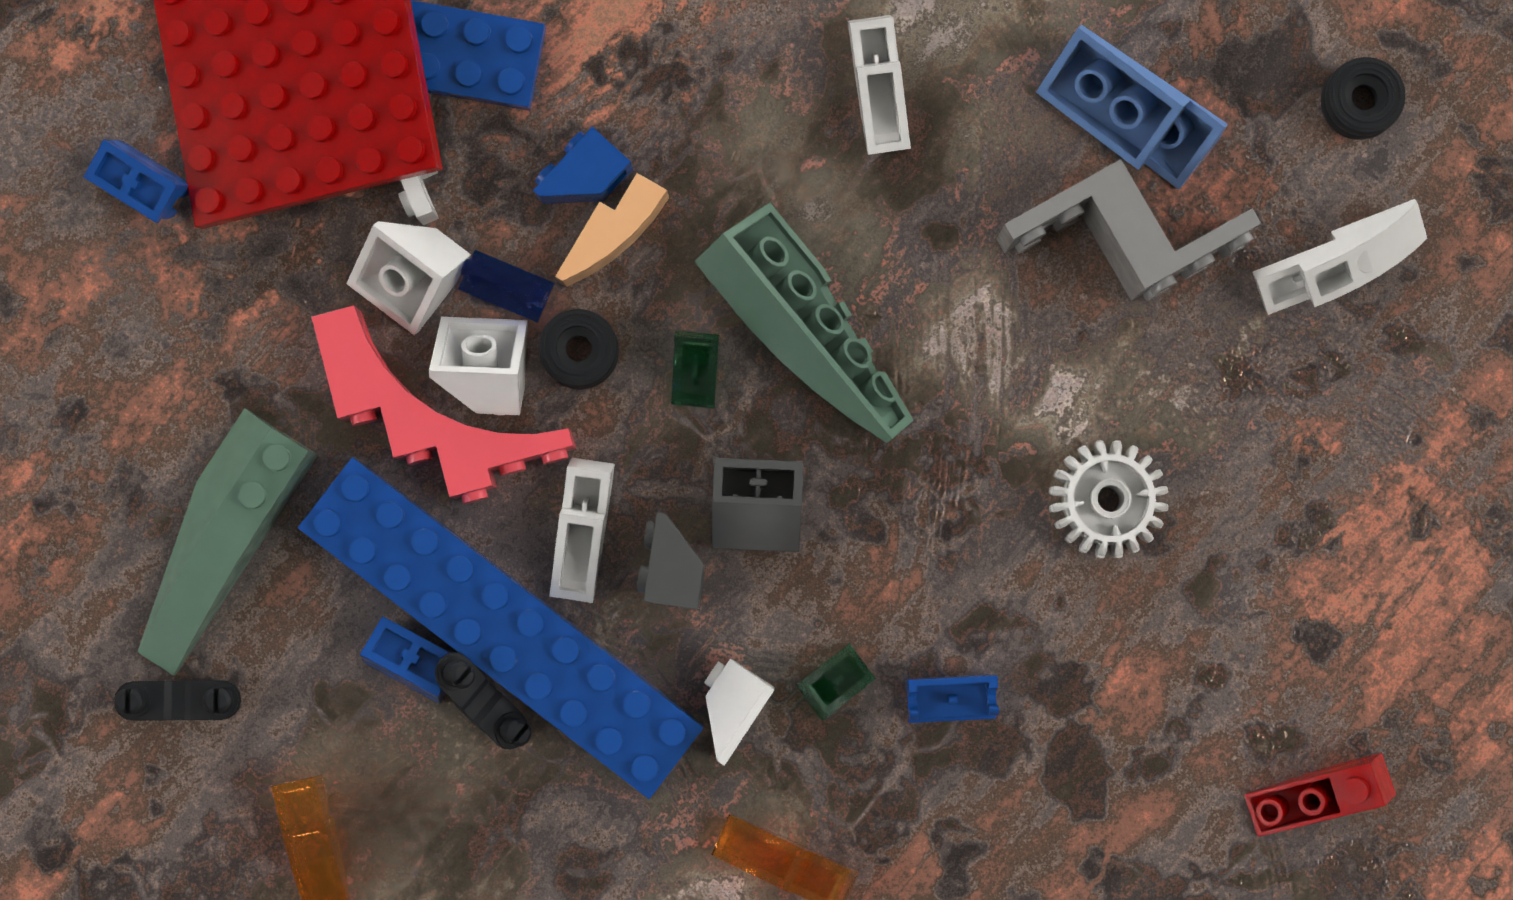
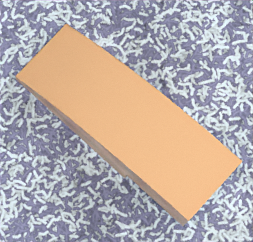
(613, 231)

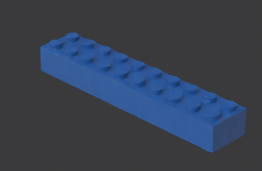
(501, 627)

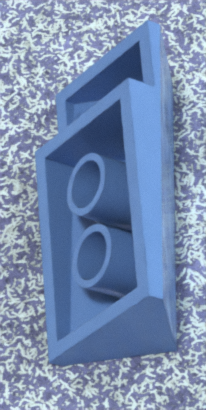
(1130, 108)

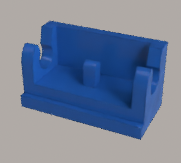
(136, 180)
(404, 658)
(952, 698)

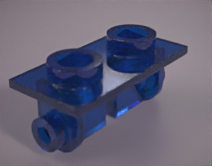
(505, 285)

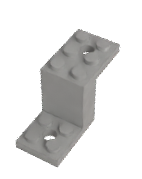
(1126, 232)

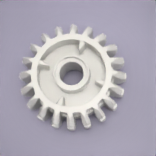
(1135, 496)

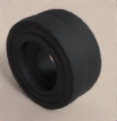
(1384, 85)
(576, 324)

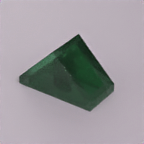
(695, 369)
(835, 681)

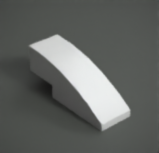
(879, 84)
(581, 529)

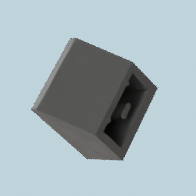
(757, 504)
(674, 568)

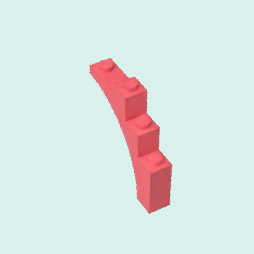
(366, 386)

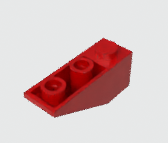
(1321, 795)

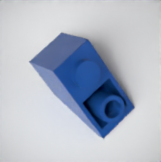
(585, 173)

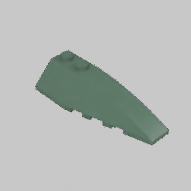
(787, 304)
(221, 531)

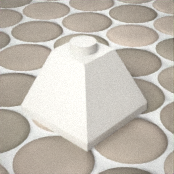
(407, 271)
(482, 362)
(733, 705)

